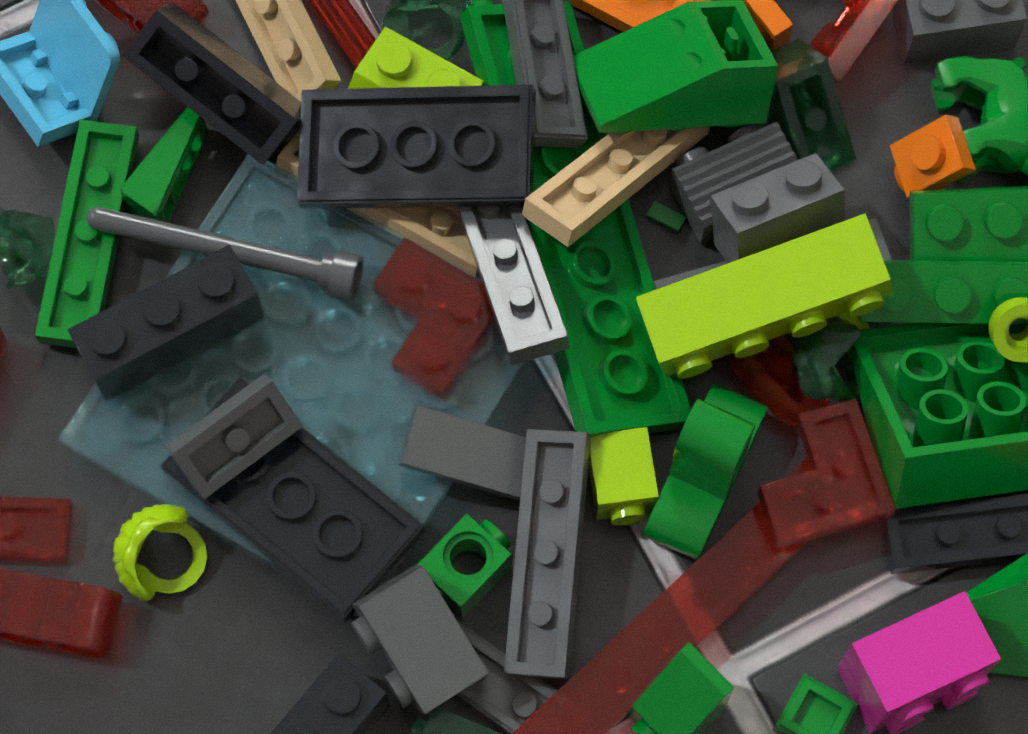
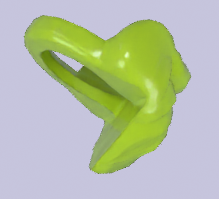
(127, 545)

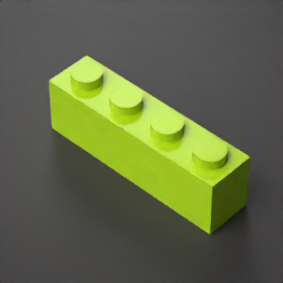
(766, 297)

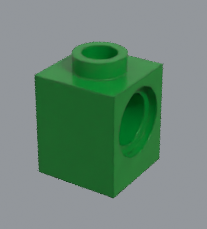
(466, 591)

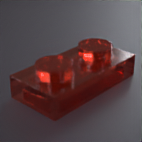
(850, 33)

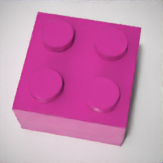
(918, 663)

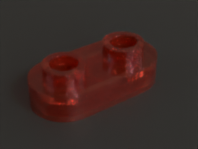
(776, 380)

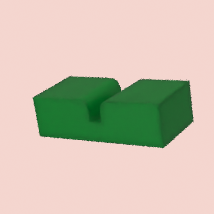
(665, 216)

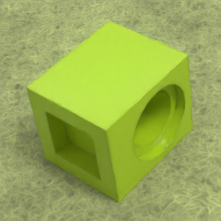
(622, 476)

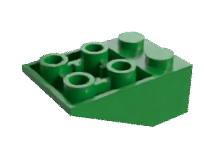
(680, 71)

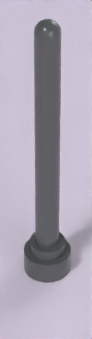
(335, 273)

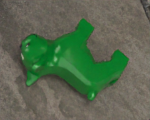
(1001, 93)

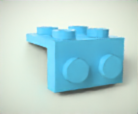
(58, 70)

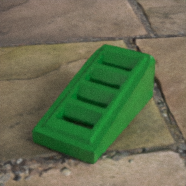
(162, 175)

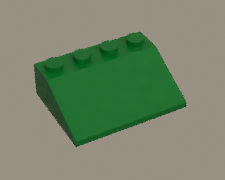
(943, 411)

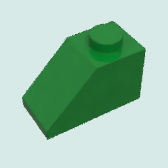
(682, 697)

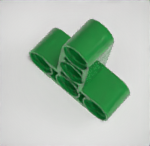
(704, 469)

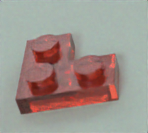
(450, 311)
(841, 489)

